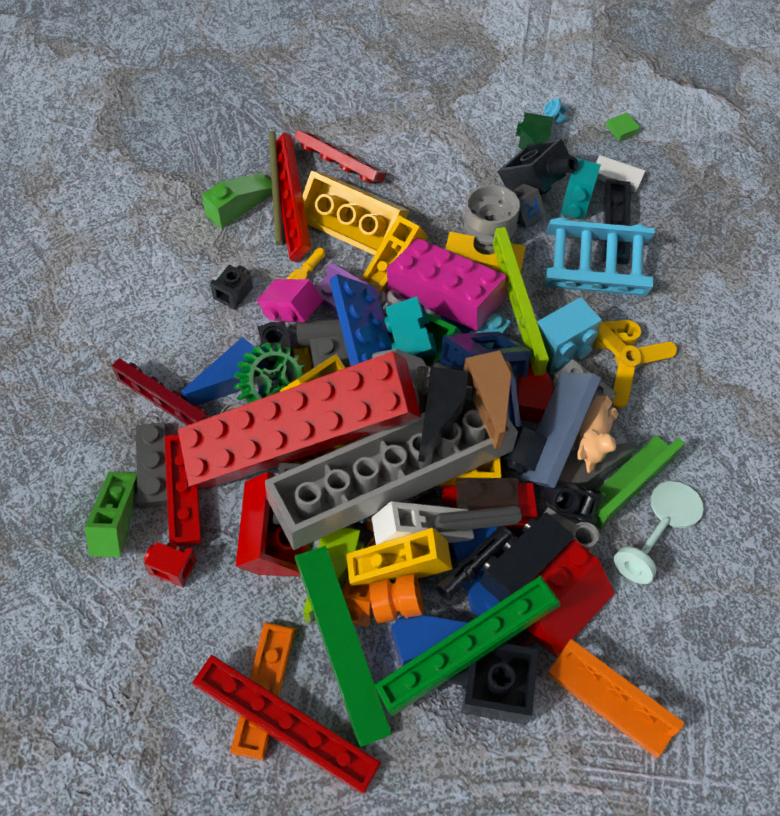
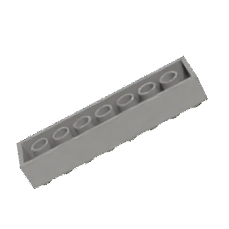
(375, 471)

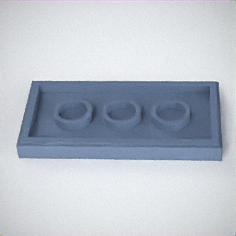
(561, 425)

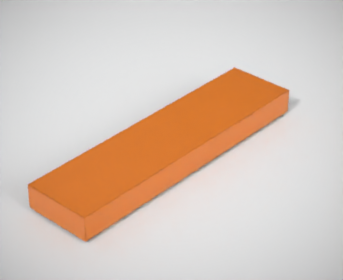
(269, 672)

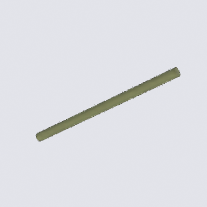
(275, 188)

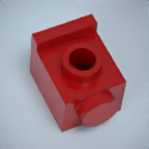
(170, 562)

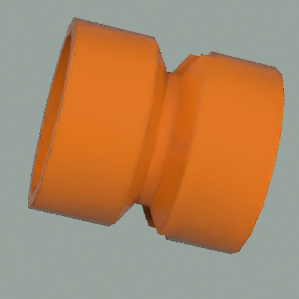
(396, 598)

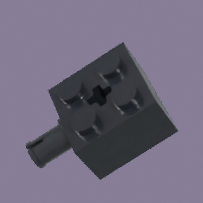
(538, 166)
(508, 702)

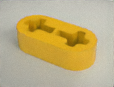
(618, 327)

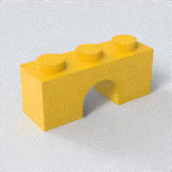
(464, 246)

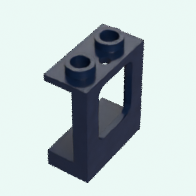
(458, 347)

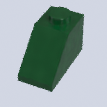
(533, 129)

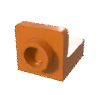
(358, 603)

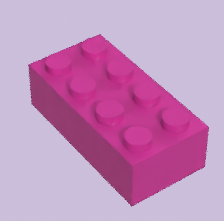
(447, 283)

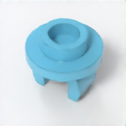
(556, 110)

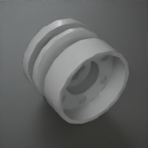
(489, 209)

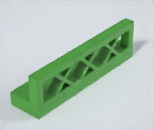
(635, 476)

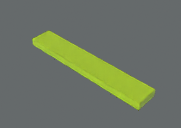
(520, 302)

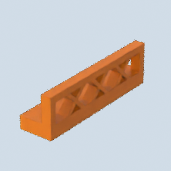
(615, 698)

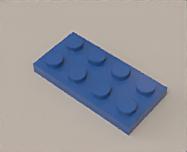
(360, 318)

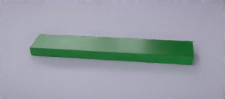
(466, 645)
(342, 646)

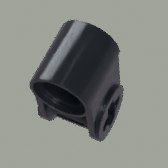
(579, 501)

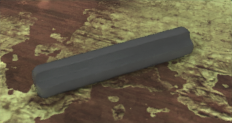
(477, 518)

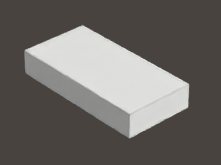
(616, 170)

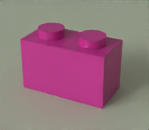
(290, 300)

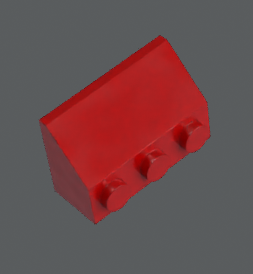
(261, 543)
(582, 591)

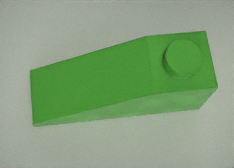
(235, 197)
(111, 515)

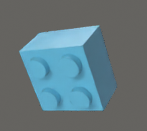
(569, 333)

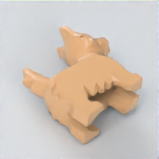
(594, 433)

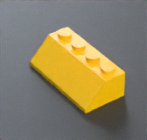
(348, 211)

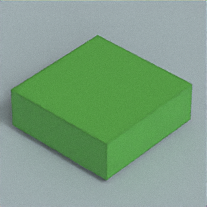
(623, 126)

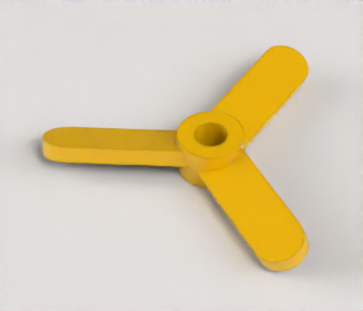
(637, 356)

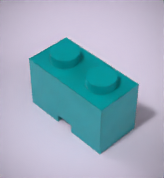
(580, 189)
(407, 324)

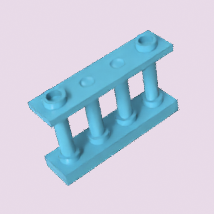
(585, 278)

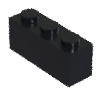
(525, 556)

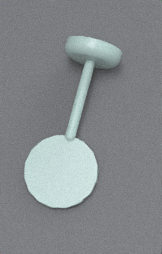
(675, 506)

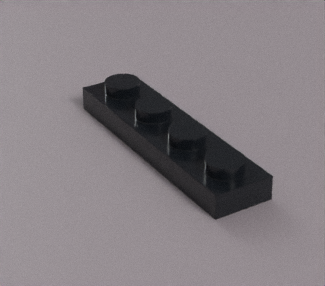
(617, 212)

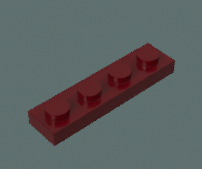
(156, 393)

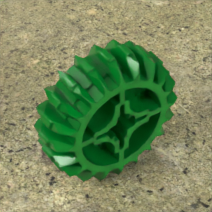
(250, 373)

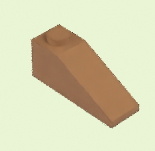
(490, 391)

